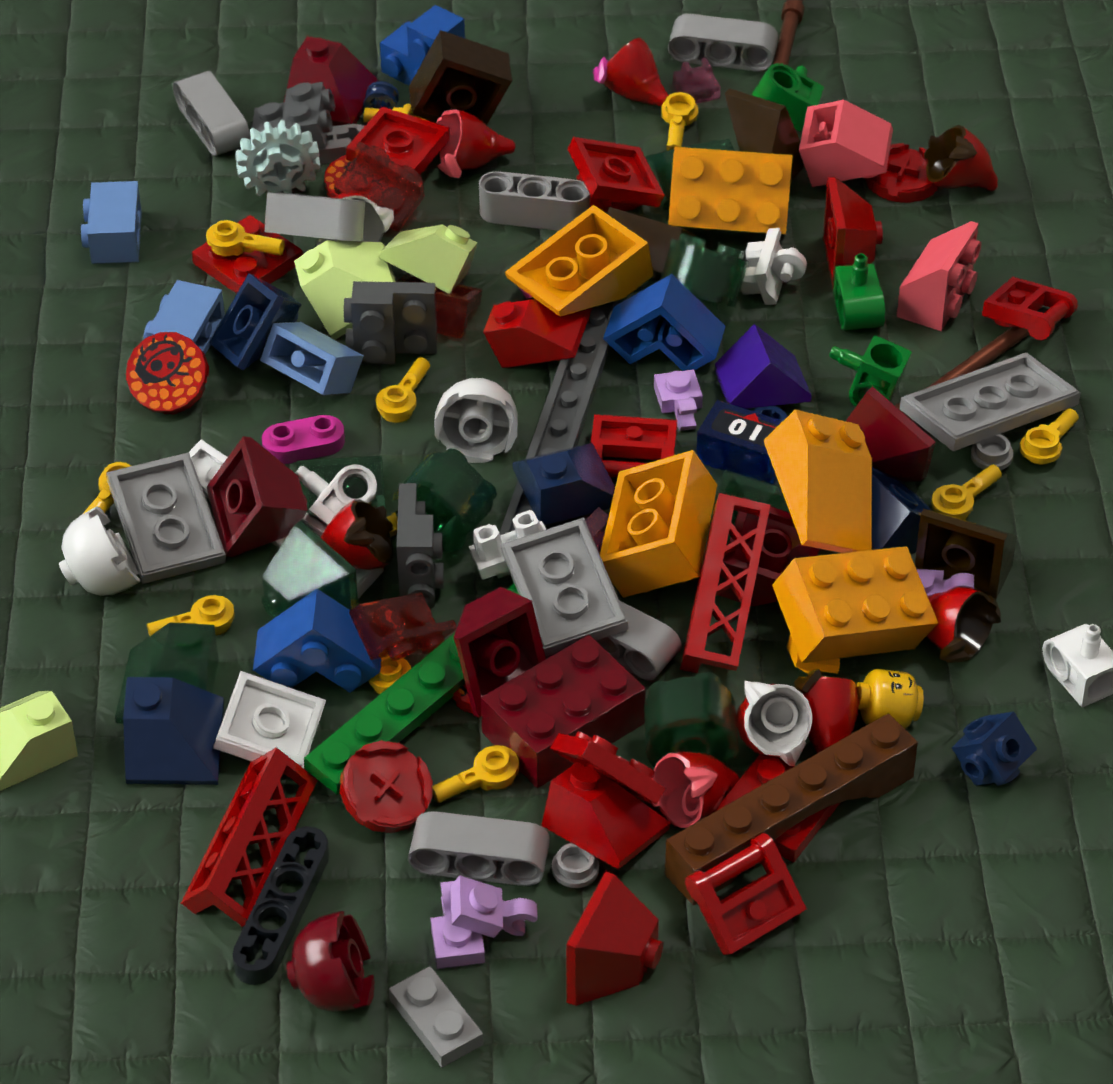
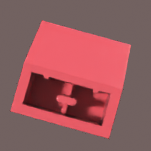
(843, 143)
(941, 278)

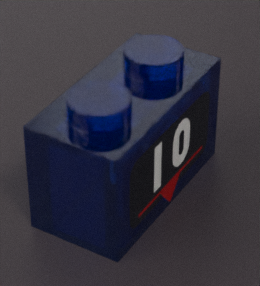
(734, 441)

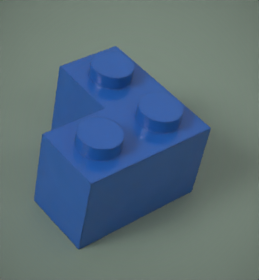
(408, 45)
(665, 319)
(313, 638)

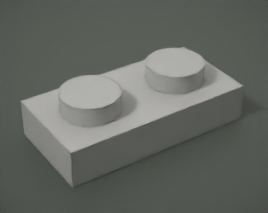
(436, 1016)

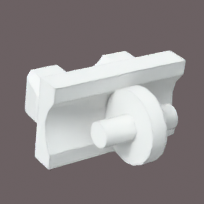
(771, 266)
(487, 544)

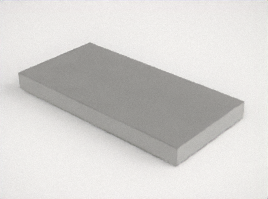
(989, 401)

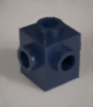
(994, 748)

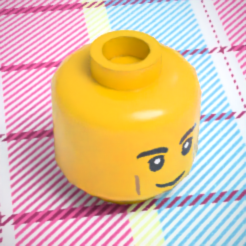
(890, 693)

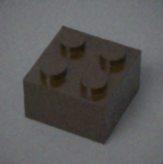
(460, 77)

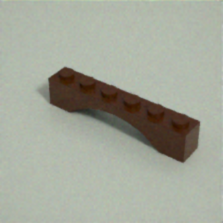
(853, 768)

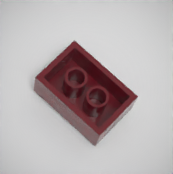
(564, 694)

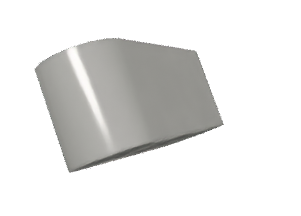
(723, 42)
(211, 112)
(531, 200)
(315, 216)
(645, 646)
(479, 848)

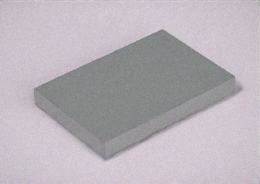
(166, 518)
(566, 585)

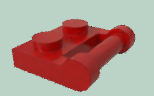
(1018, 305)
(632, 439)
(753, 908)

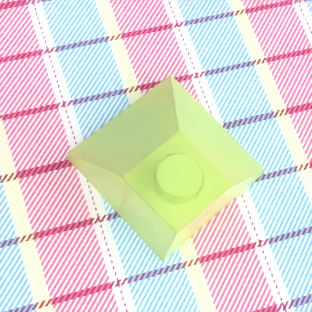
(432, 254)
(329, 273)
(34, 737)

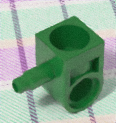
(791, 89)
(858, 295)
(879, 367)

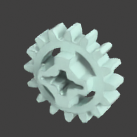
(277, 159)

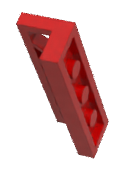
(708, 586)
(236, 832)

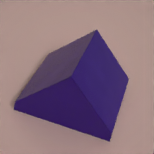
(760, 373)

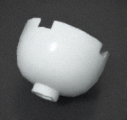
(476, 419)
(97, 556)

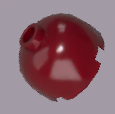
(330, 964)

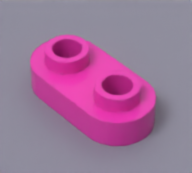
(304, 438)

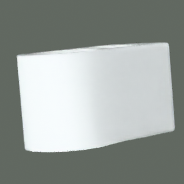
(331, 496)
(1081, 663)

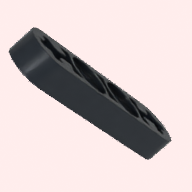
(277, 903)

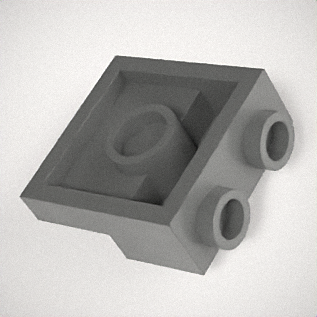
(303, 104)
(391, 320)
(417, 547)

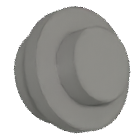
(992, 451)
(574, 866)

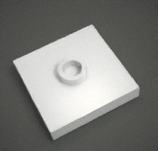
(268, 717)

